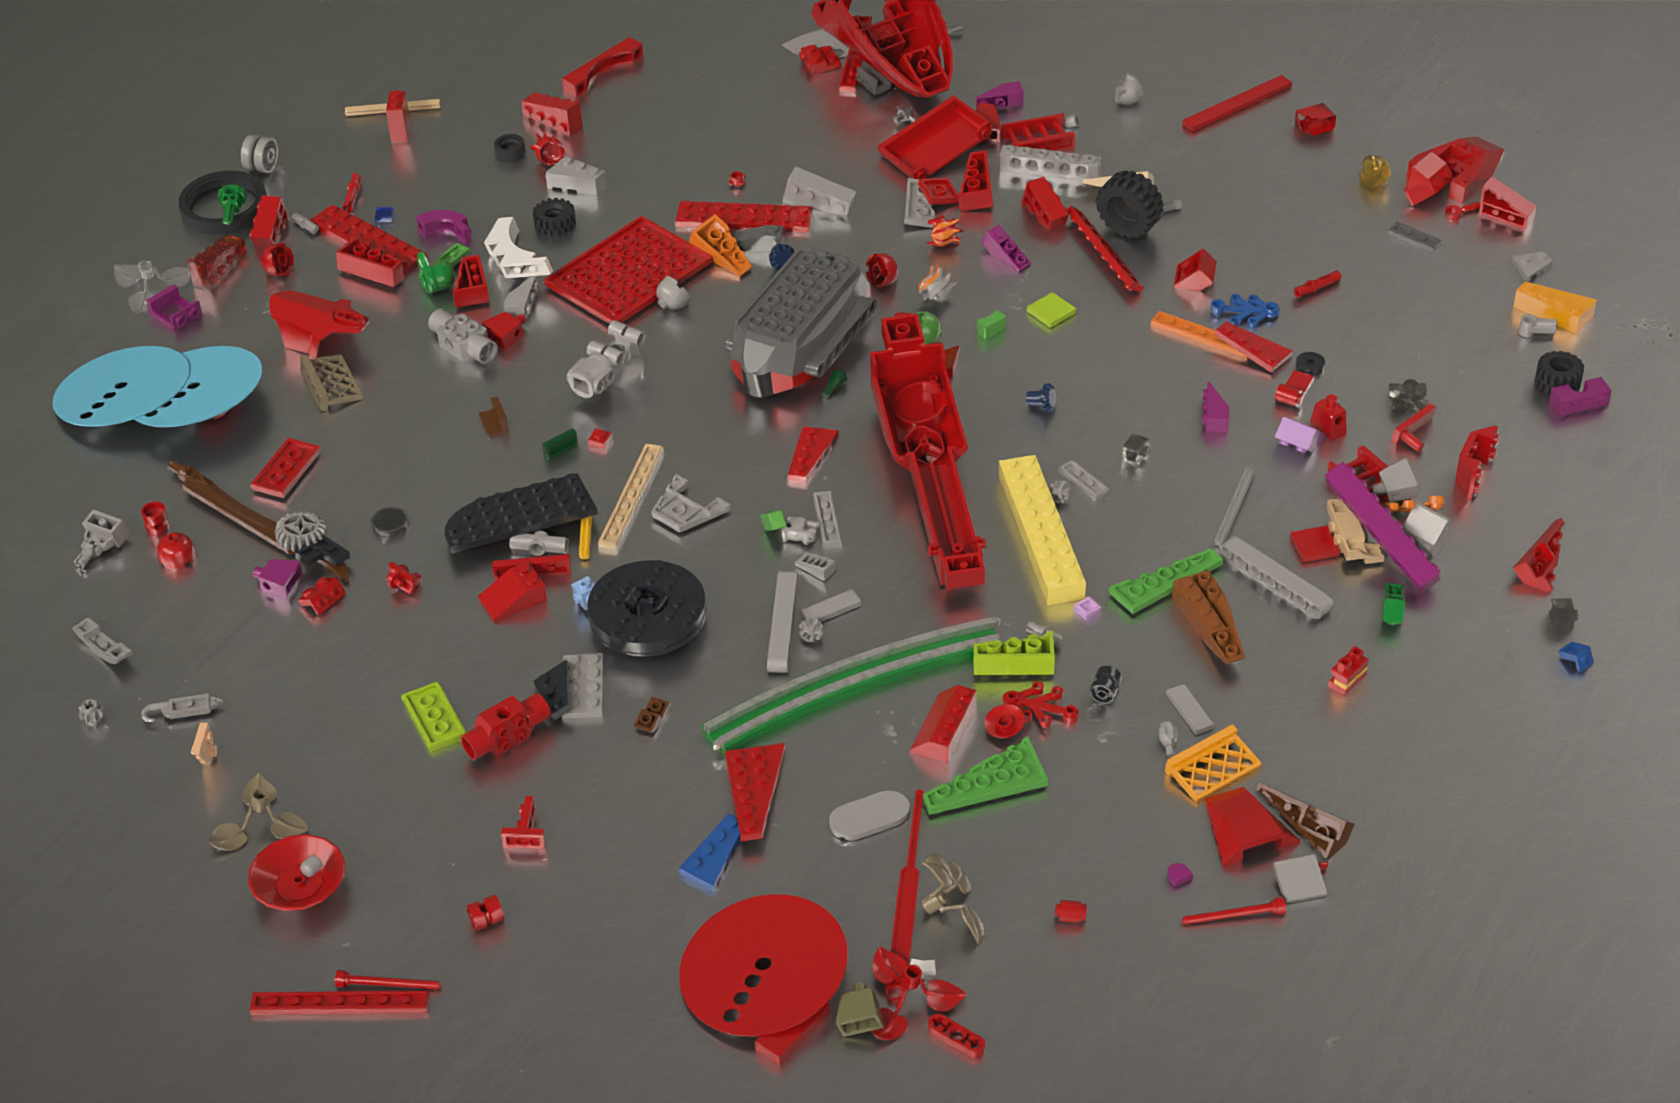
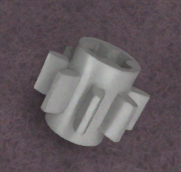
(1059, 491)
(811, 629)
(91, 711)

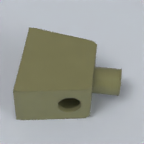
(859, 1011)

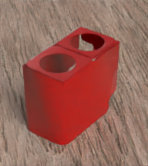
(1319, 119)

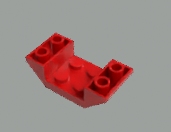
(1476, 451)

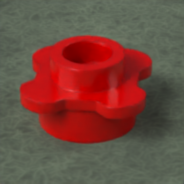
(737, 178)

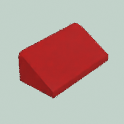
(952, 357)

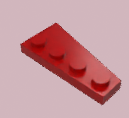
(809, 451)

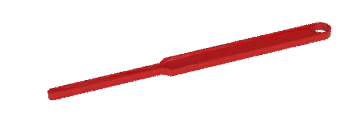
(906, 899)

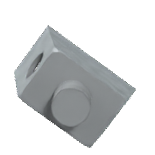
(1397, 482)

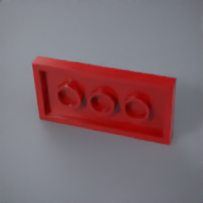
(285, 467)

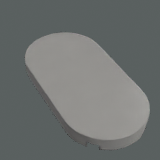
(869, 815)

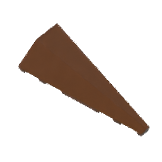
(1320, 827)

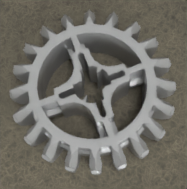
(299, 530)

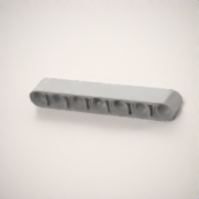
(1276, 577)
(782, 622)

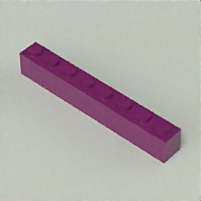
(1382, 527)

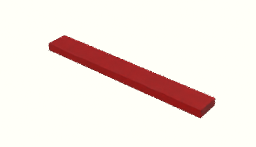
(849, 76)
(1236, 103)
(339, 1002)

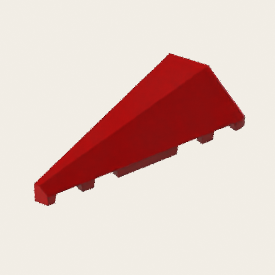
(1539, 561)

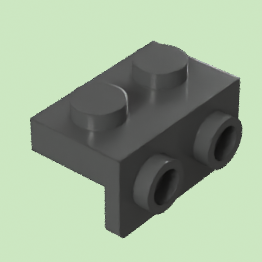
(872, 80)

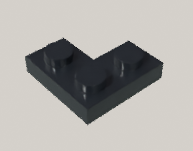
(324, 549)

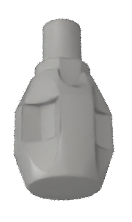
(1168, 737)

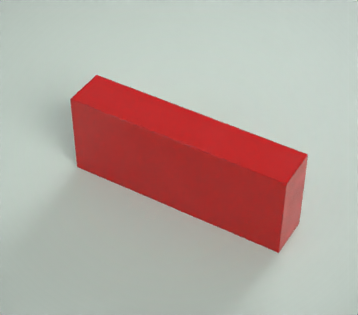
(781, 1045)

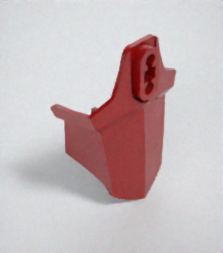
(309, 319)

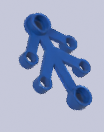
(1248, 308)

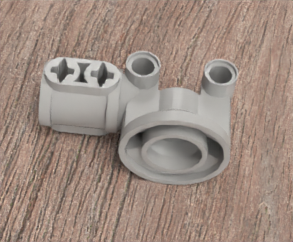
(610, 364)

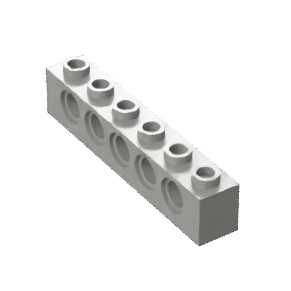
(1049, 163)

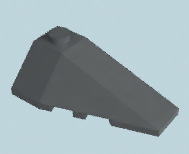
(760, 238)

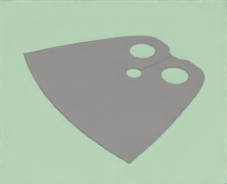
(820, 38)

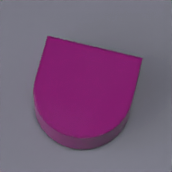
(1179, 874)

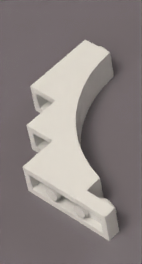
(510, 258)

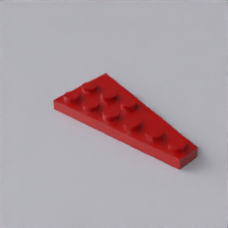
(753, 782)

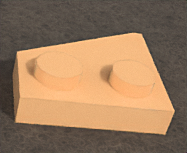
(203, 745)

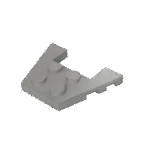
(682, 512)

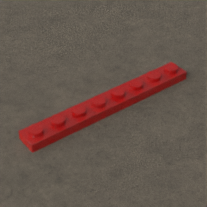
(1106, 250)

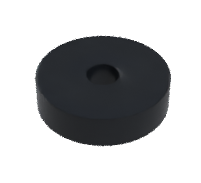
(1310, 363)

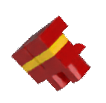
(1349, 671)

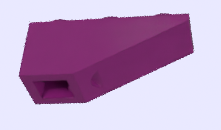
(1003, 96)
(1004, 248)
(1216, 411)

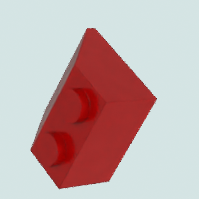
(1196, 272)

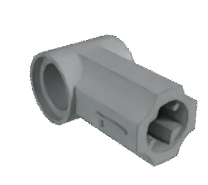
(1532, 325)

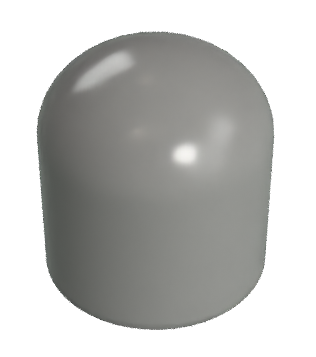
(1071, 121)
(311, 866)

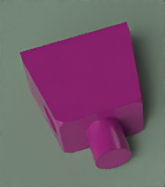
(279, 577)

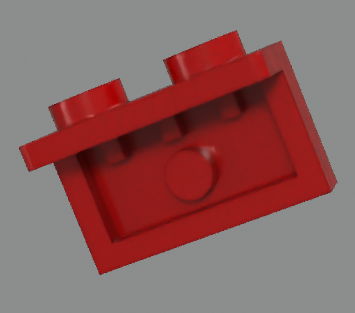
(323, 594)

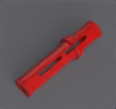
(353, 188)
(1312, 285)

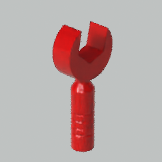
(1457, 211)

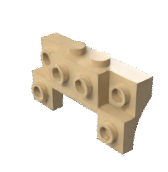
(1350, 535)

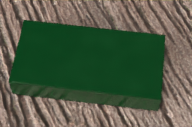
(559, 444)

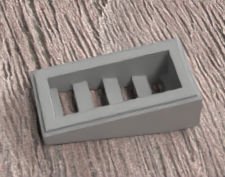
(825, 567)

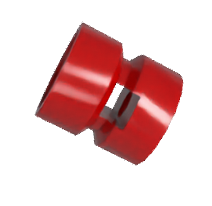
(155, 519)
(486, 912)

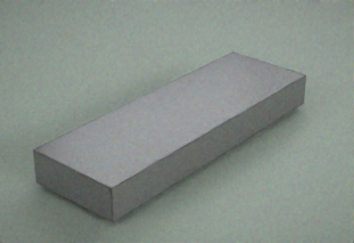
(1083, 480)
(832, 607)
(1189, 709)

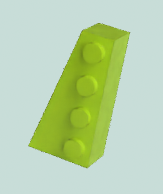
(1015, 657)

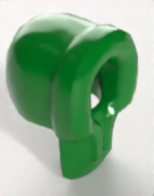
(434, 278)

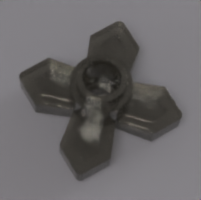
(1408, 395)

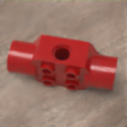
(505, 725)

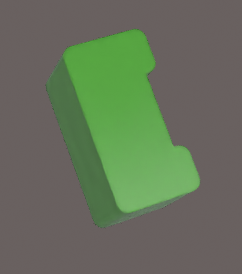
(991, 325)
(773, 519)

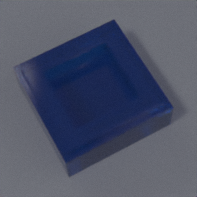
(384, 214)

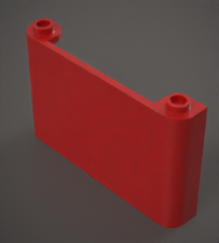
(935, 139)

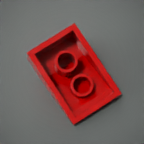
(513, 592)

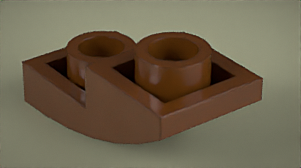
(653, 715)

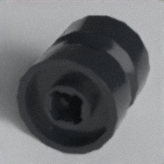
(1105, 684)

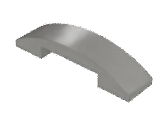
(100, 643)

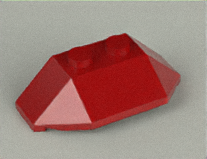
(1427, 178)

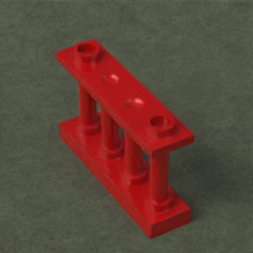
(1056, 142)
(1371, 464)

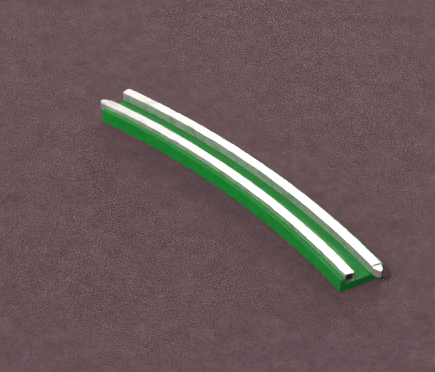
(845, 679)

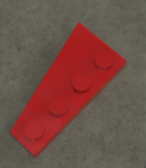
(1260, 350)

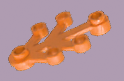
(1434, 503)

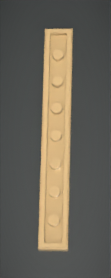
(630, 497)

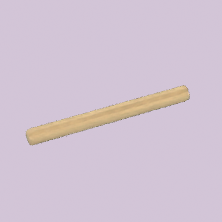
(381, 108)

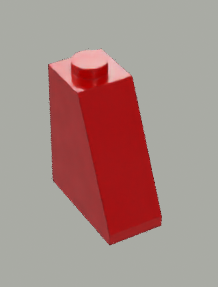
(989, 112)

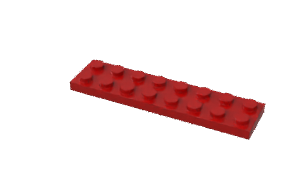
(745, 215)
(345, 226)

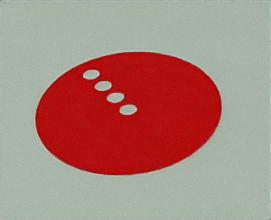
(804, 973)

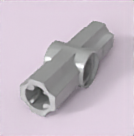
(540, 543)

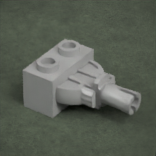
(100, 535)

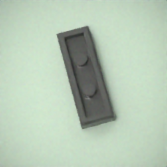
(1415, 237)

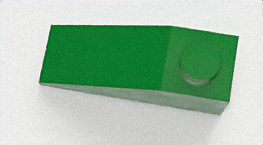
(1393, 603)

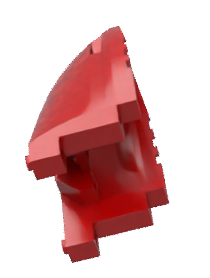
(900, 46)

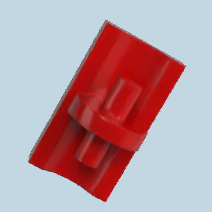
(401, 577)

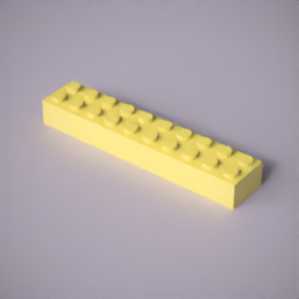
(1042, 530)

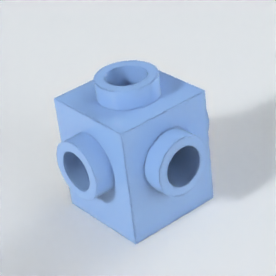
(582, 590)

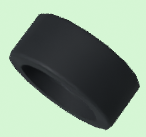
(509, 140)

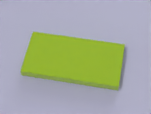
(433, 716)

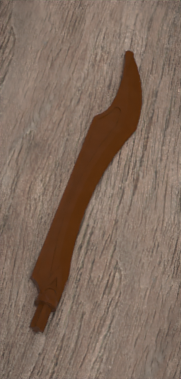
(212, 495)

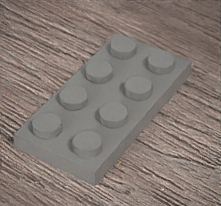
(585, 685)

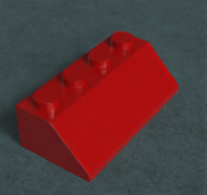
(945, 723)

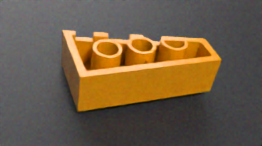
(1568, 309)

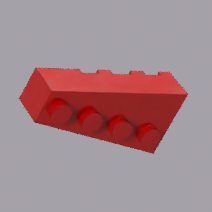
(554, 112)
(976, 186)
(369, 263)

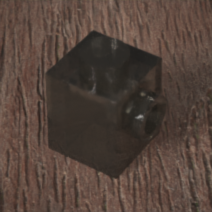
(1136, 449)
(1562, 614)

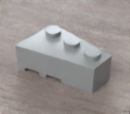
(576, 176)

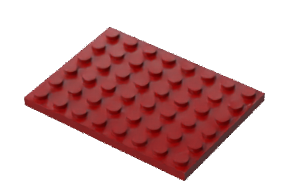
(625, 269)

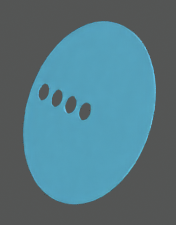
(152, 378)
(225, 380)

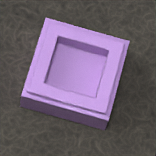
(1087, 608)

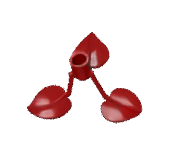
(890, 967)

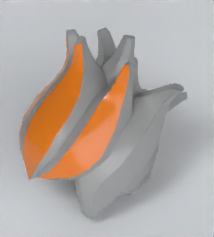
(936, 285)

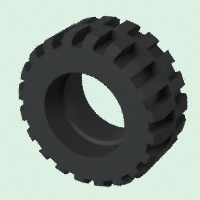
(1140, 193)

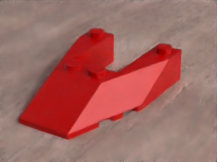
(1470, 161)

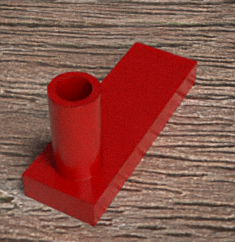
(1405, 430)

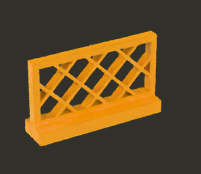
(1205, 749)

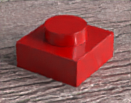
(600, 438)

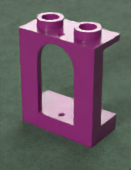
(166, 299)

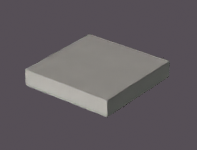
(1300, 879)

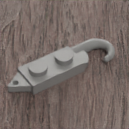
(182, 707)

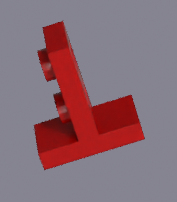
(524, 835)

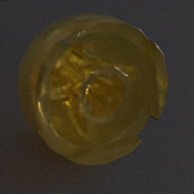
(1375, 172)

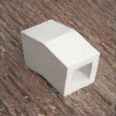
(927, 967)

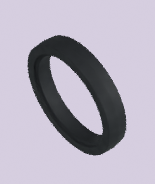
(213, 181)

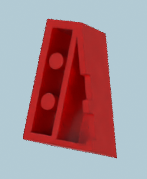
(1045, 203)

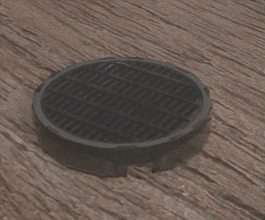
(389, 521)

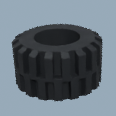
(1557, 370)

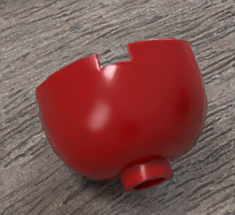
(277, 260)
(881, 270)
(176, 550)

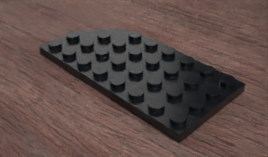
(519, 512)

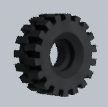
(554, 217)

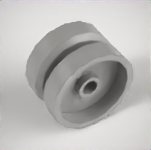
(259, 153)

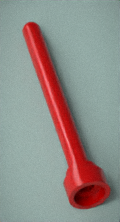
(1276, 906)
(344, 979)

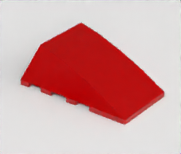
(1244, 823)

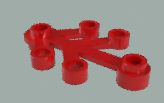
(1070, 712)

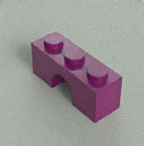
(1567, 401)

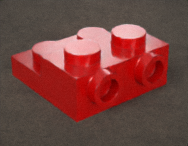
(819, 59)

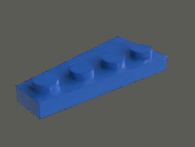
(710, 857)

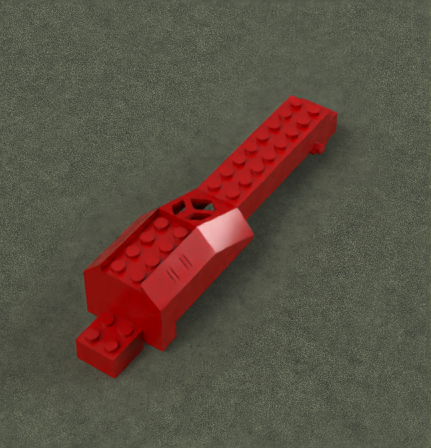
(921, 411)

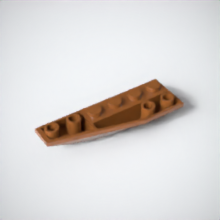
(1209, 614)

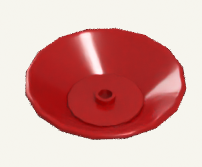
(278, 879)

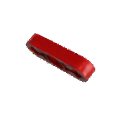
(953, 1027)

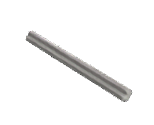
(1234, 507)

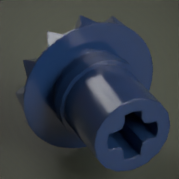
(780, 254)
(1042, 398)

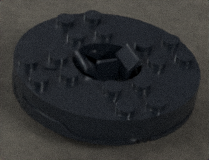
(647, 608)

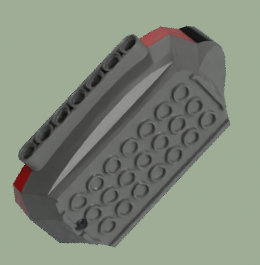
(799, 322)

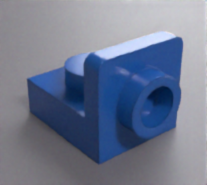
(1577, 653)

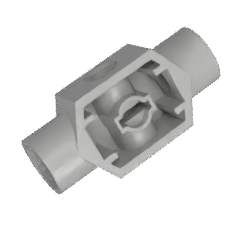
(462, 336)

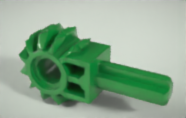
(231, 199)

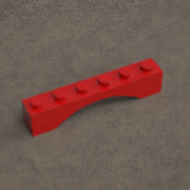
(623, 53)

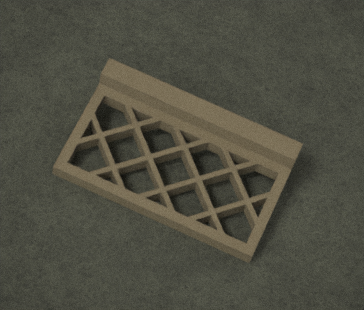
(317, 383)

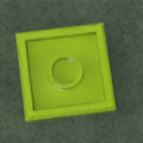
(1051, 310)

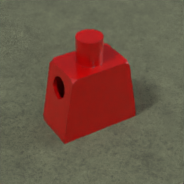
(504, 329)
(1330, 417)

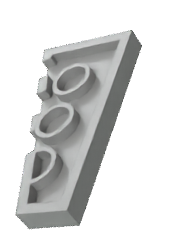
(917, 207)

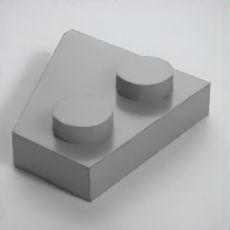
(1532, 264)

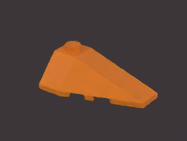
(716, 240)

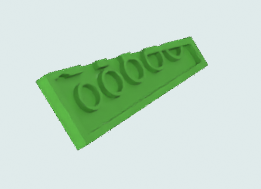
(1152, 587)

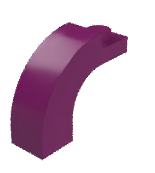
(444, 221)

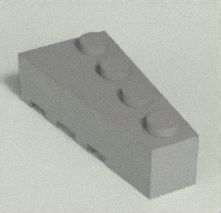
(818, 192)

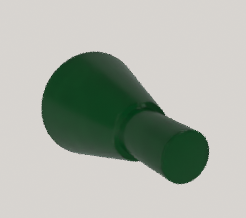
(836, 379)

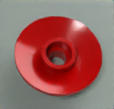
(1004, 721)

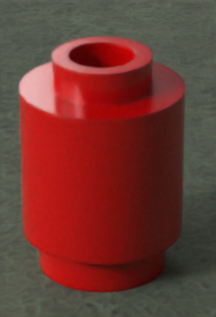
(1071, 911)

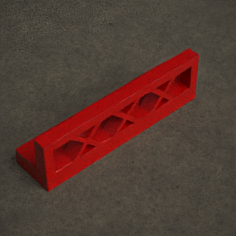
(542, 565)

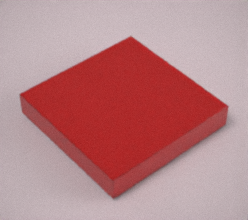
(939, 191)
(1314, 544)

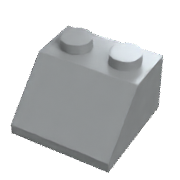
(1427, 529)

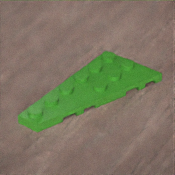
(993, 778)

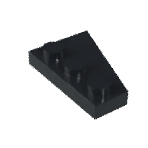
(555, 689)

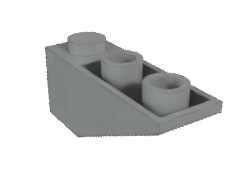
(521, 298)

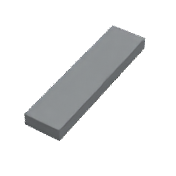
(828, 521)

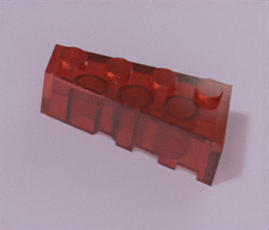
(216, 261)

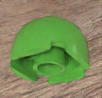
(930, 327)

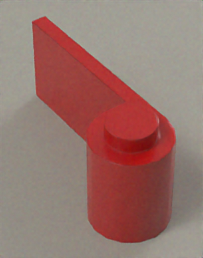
(1293, 391)

